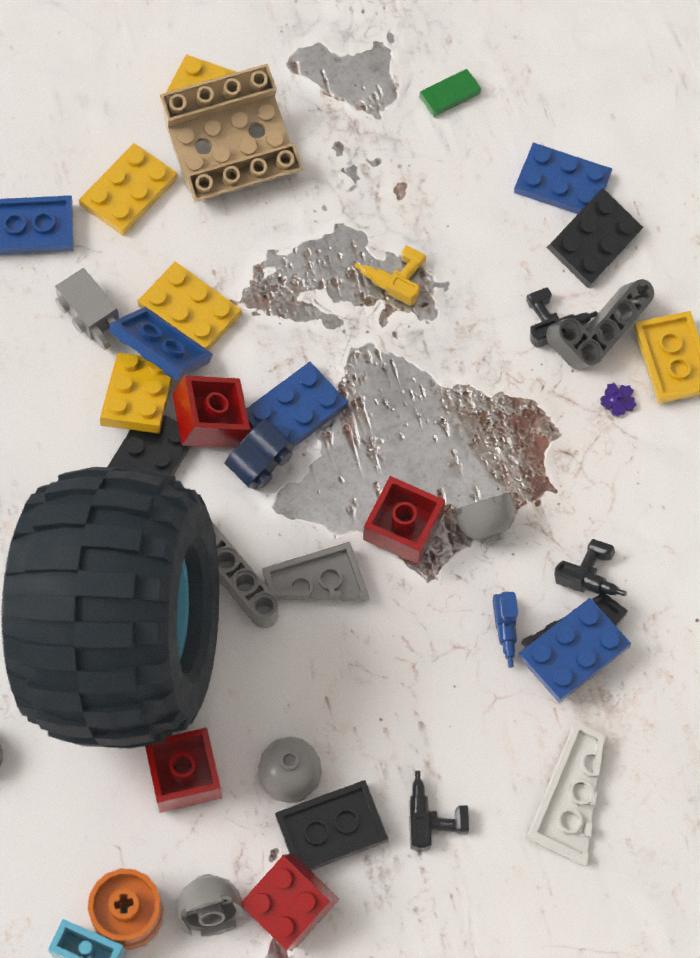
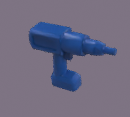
(505, 620)

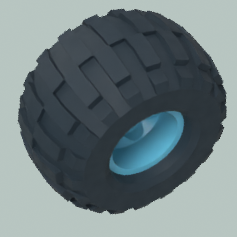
(111, 607)

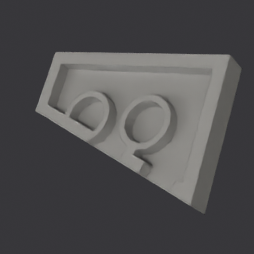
(318, 576)

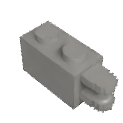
(87, 305)

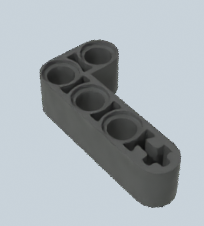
(606, 320)

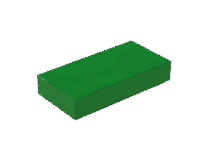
(450, 92)

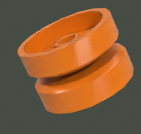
(124, 889)

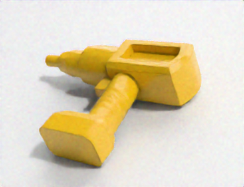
(398, 283)

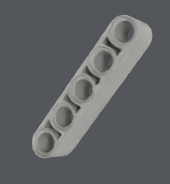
(243, 573)

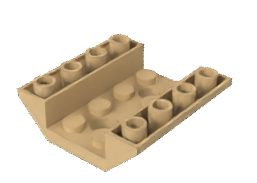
(222, 115)

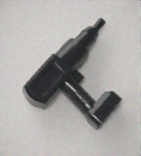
(536, 301)
(584, 576)
(423, 821)

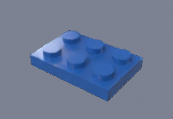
(560, 178)
(36, 224)
(160, 343)
(299, 404)
(574, 650)

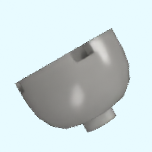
(486, 518)
(289, 769)
(209, 906)

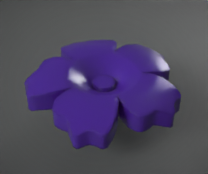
(618, 399)

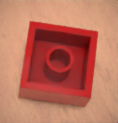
(211, 411)
(403, 520)
(183, 770)
(289, 901)

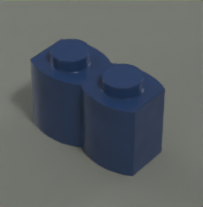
(260, 455)

